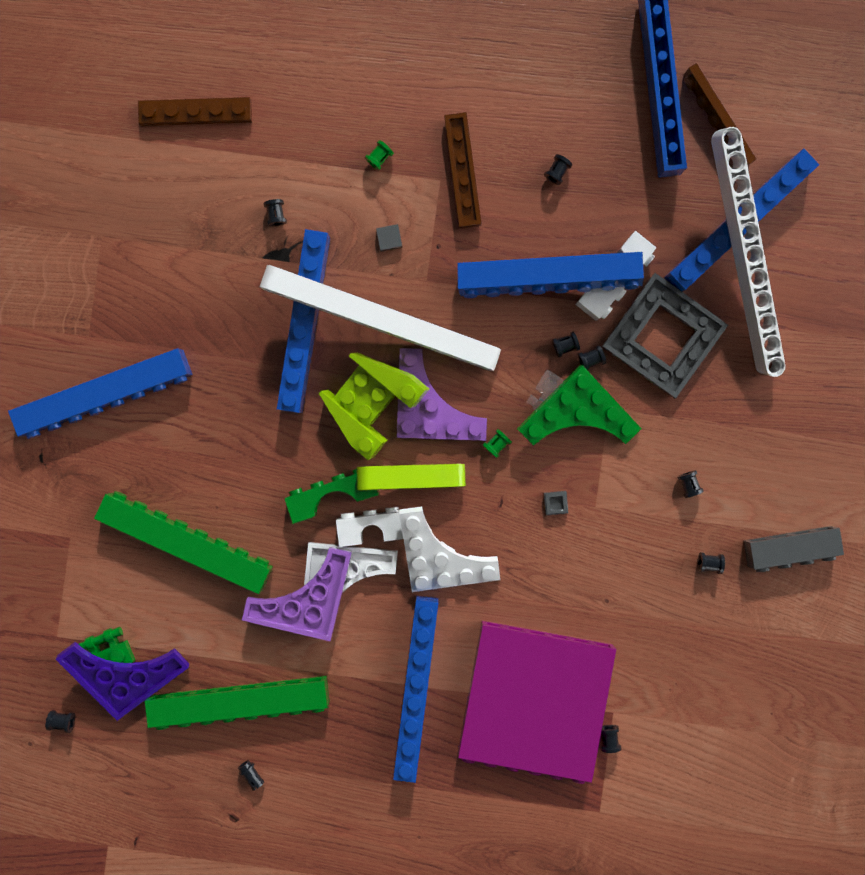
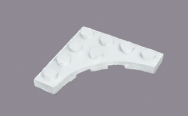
(363, 562)
(436, 564)

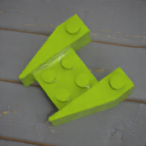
(366, 397)

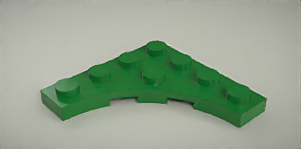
(579, 403)

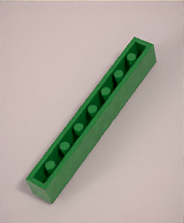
(184, 542)
(237, 702)

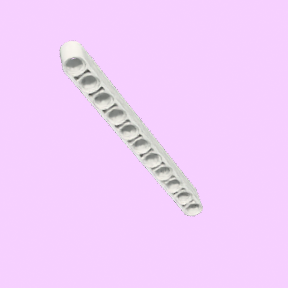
(740, 246)
(379, 318)

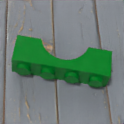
(304, 504)

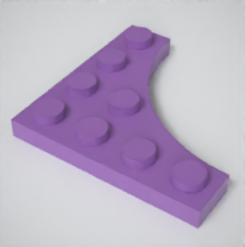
(432, 415)
(309, 609)

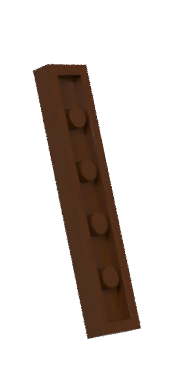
(709, 101)
(195, 111)
(462, 170)

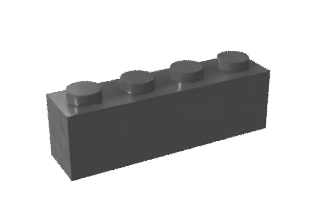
(793, 547)

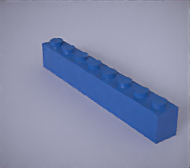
(662, 87)
(719, 240)
(551, 274)
(303, 326)
(100, 393)
(416, 689)

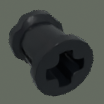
(558, 169)
(271, 205)
(566, 344)
(592, 358)
(690, 484)
(711, 563)
(60, 721)
(610, 739)

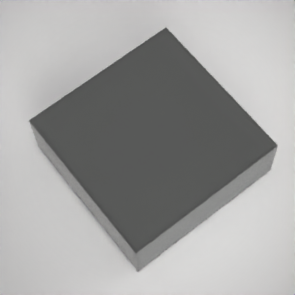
(389, 237)
(555, 502)

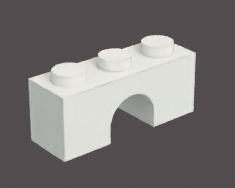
(351, 527)

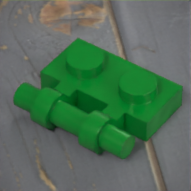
(116, 652)

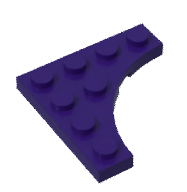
(117, 684)

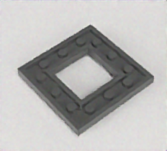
(706, 333)

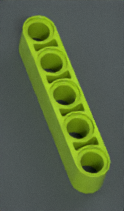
(410, 476)

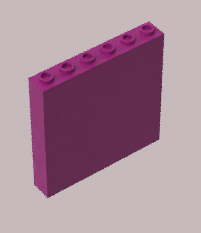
(536, 702)

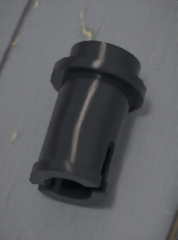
(250, 774)

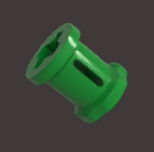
(379, 155)
(497, 443)

